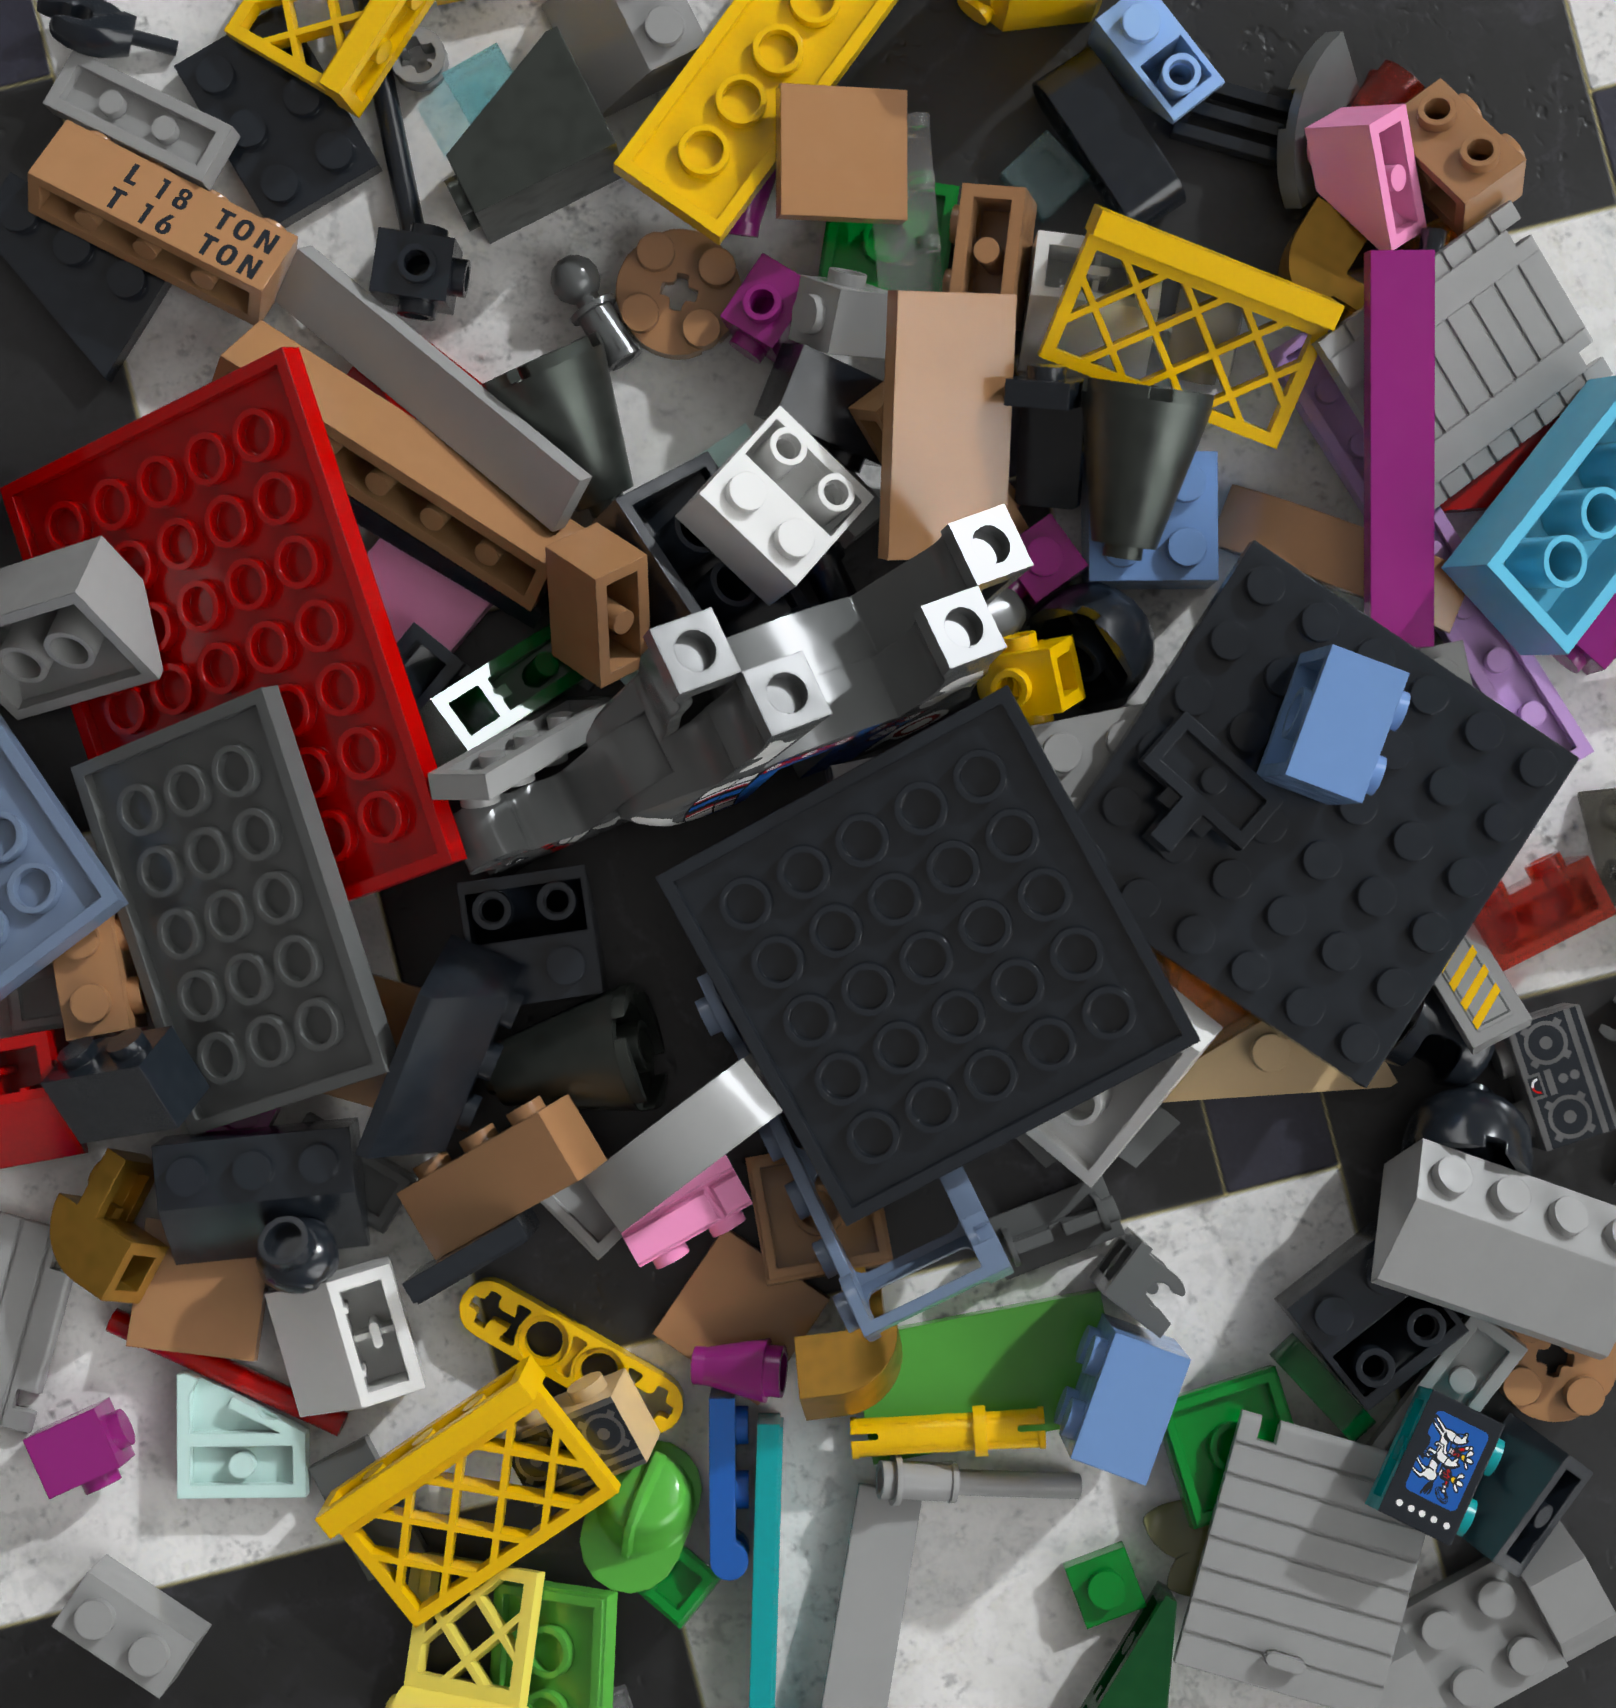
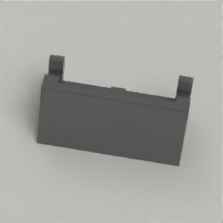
(1129, 1274)

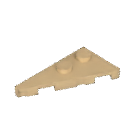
(1263, 1065)

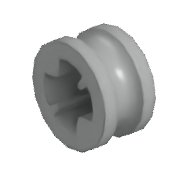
(430, 78)

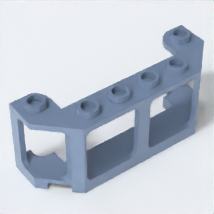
(971, 1233)

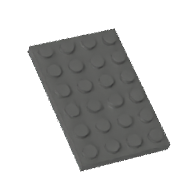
(237, 908)

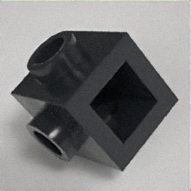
(400, 260)

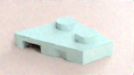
(236, 1445)

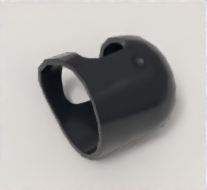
(1449, 1059)

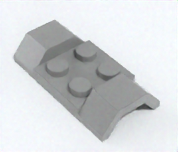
(1497, 1634)

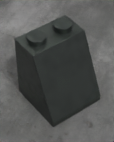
(532, 145)

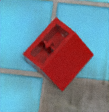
(29, 1120)

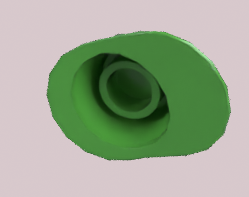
(643, 1528)

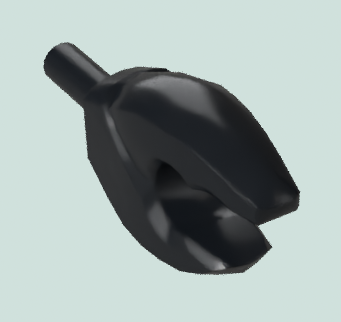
(99, 29)

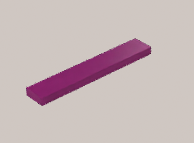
(1399, 442)

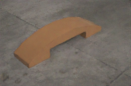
(1316, 545)

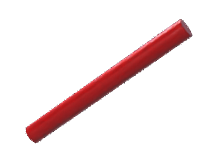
(238, 1378)

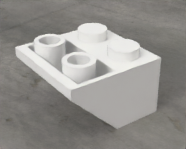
(1049, 269)
(775, 507)
(347, 1340)

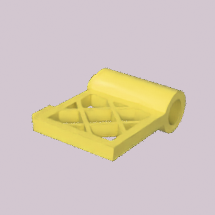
(448, 1690)

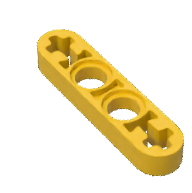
(577, 1345)

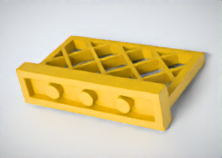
(361, 57)
(1209, 273)
(438, 1447)

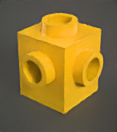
(1039, 673)

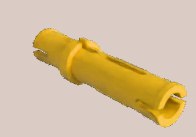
(948, 1432)

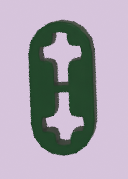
(1322, 1388)

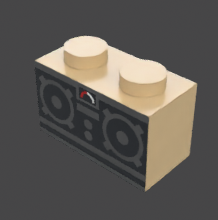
(607, 1415)

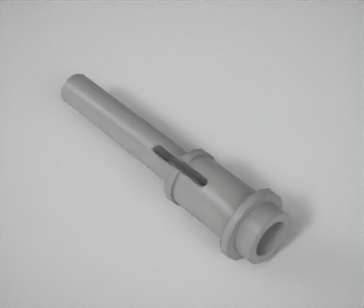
(945, 1482)

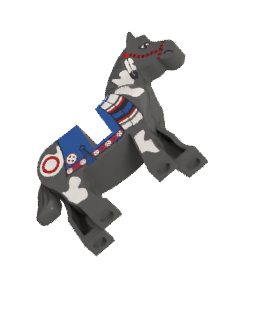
(801, 691)

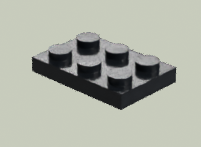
(294, 139)

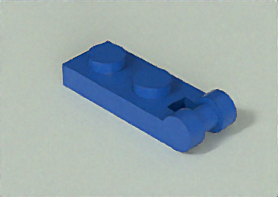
(727, 1485)

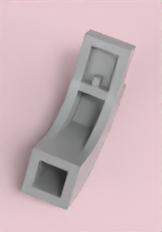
(683, 1143)

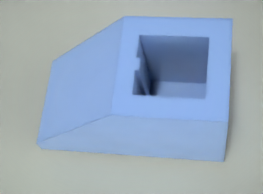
(1153, 57)

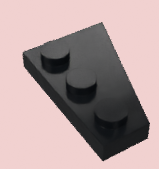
(86, 289)

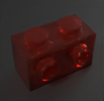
(1543, 909)

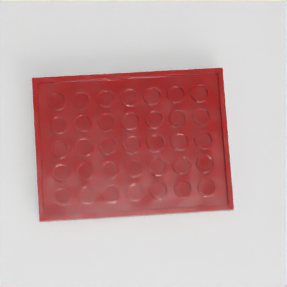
(250, 586)

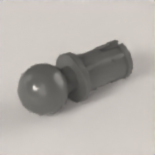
(577, 283)

